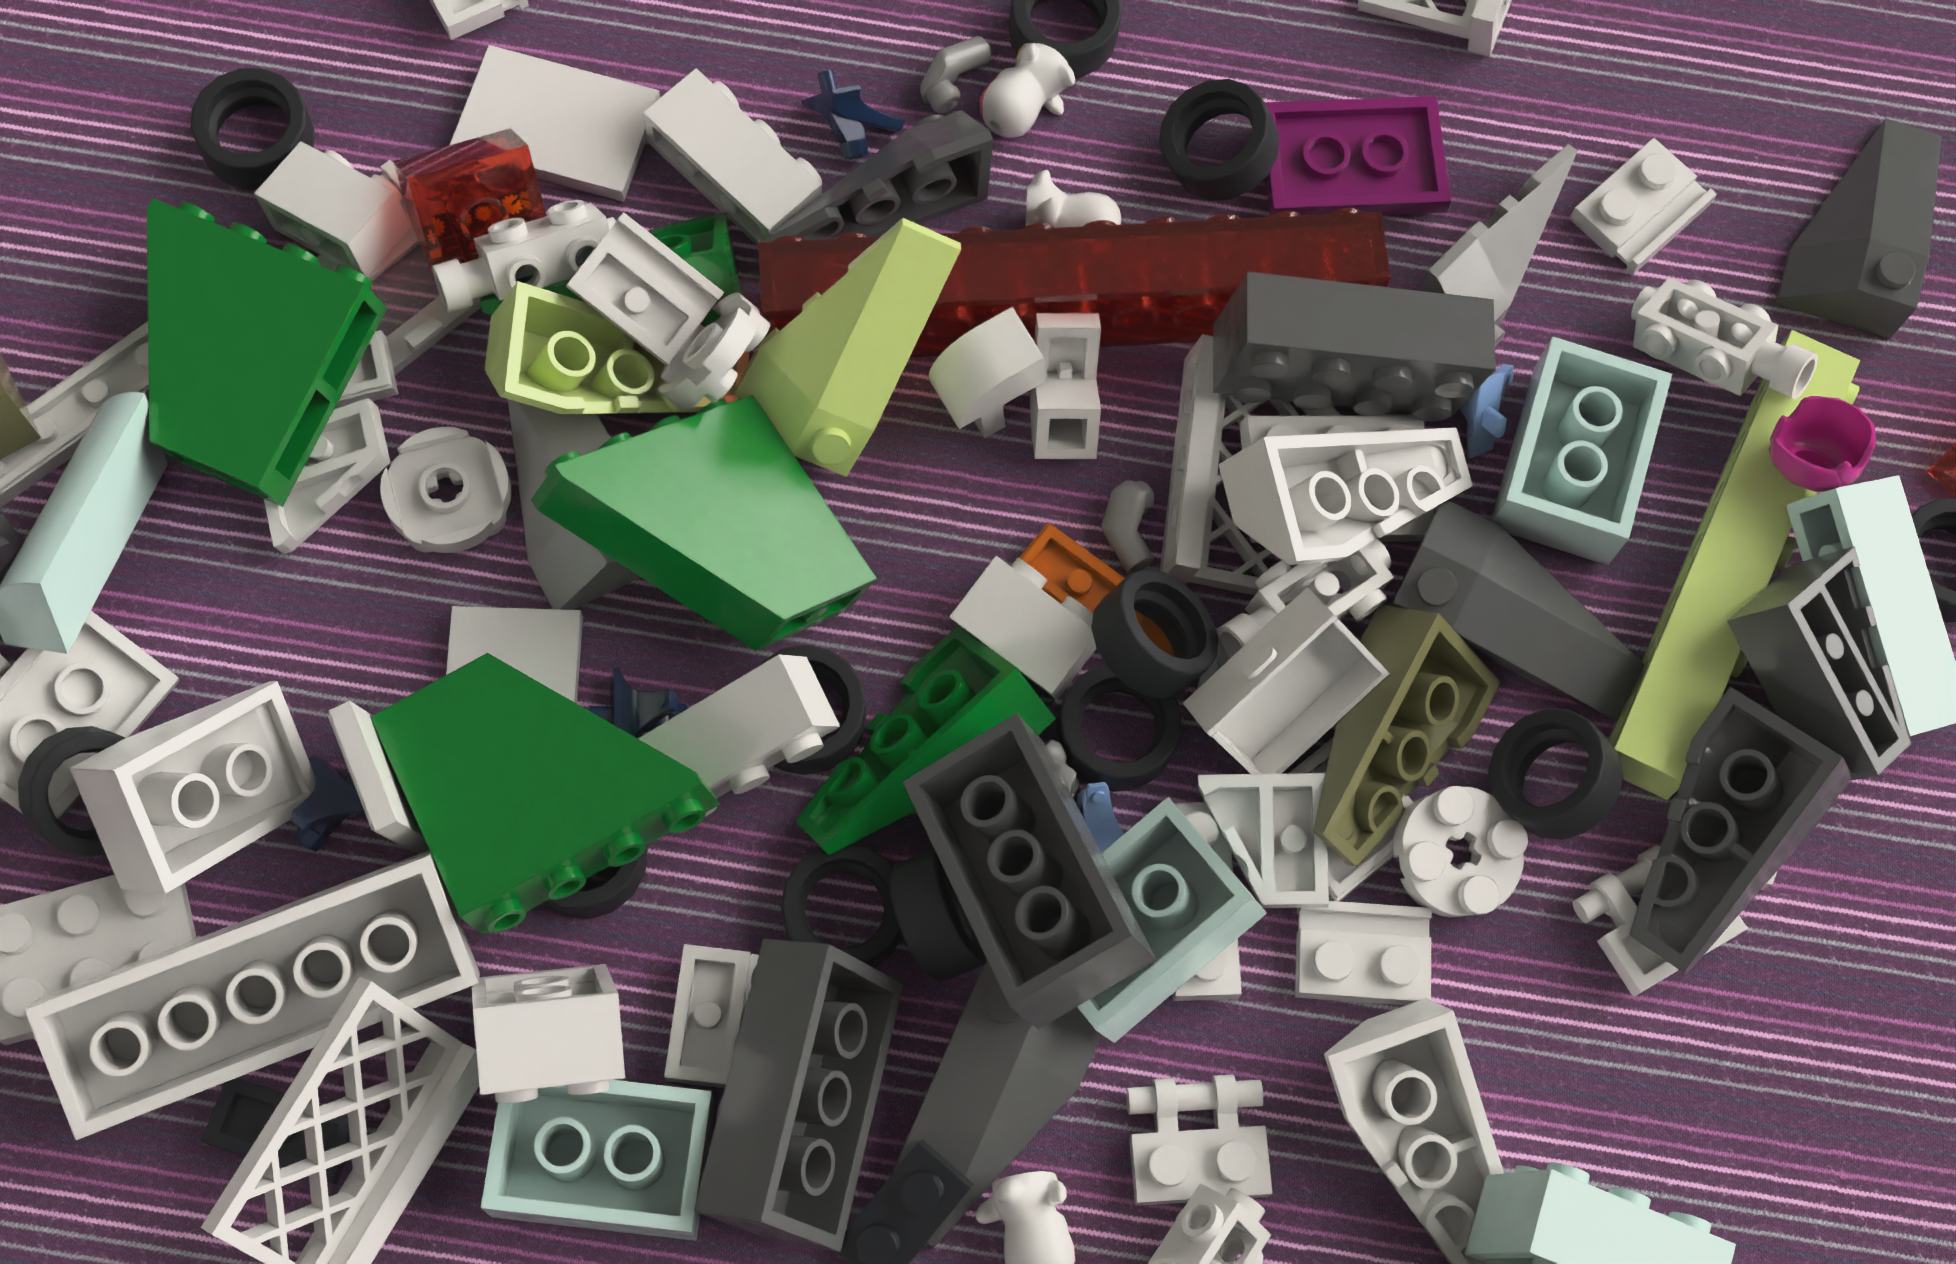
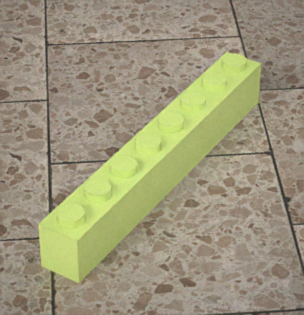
(1726, 567)

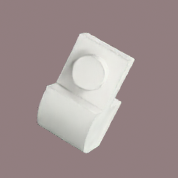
(987, 371)
(1067, 405)

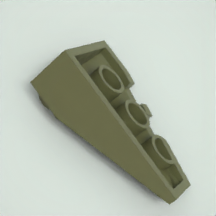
(1400, 727)

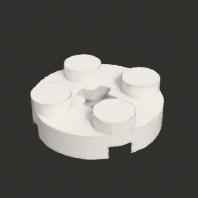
(709, 354)
(455, 524)
(1492, 837)

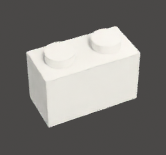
(334, 208)
(1027, 625)

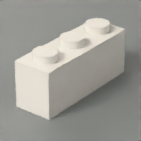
(730, 156)
(750, 726)

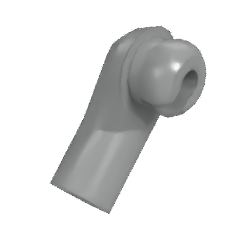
(945, 68)
(1121, 523)

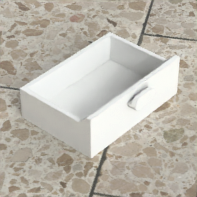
(1286, 687)

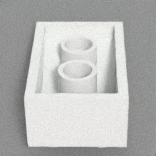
(195, 788)
(547, 1032)

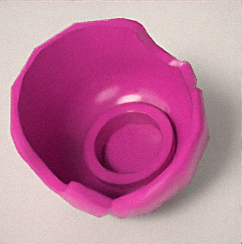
(1822, 443)

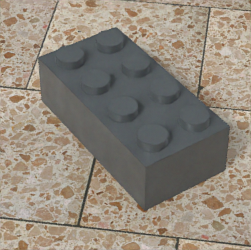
(1352, 346)
(1028, 872)
(800, 1095)

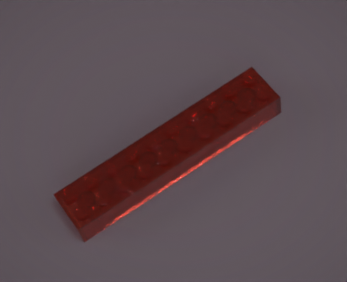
(1143, 279)

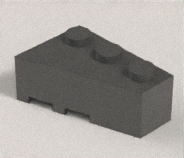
(1819, 663)

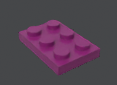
(1359, 156)

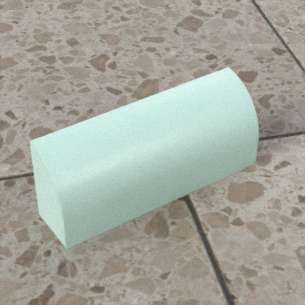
(82, 528)
(1897, 586)

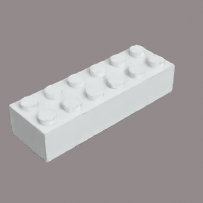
(248, 993)

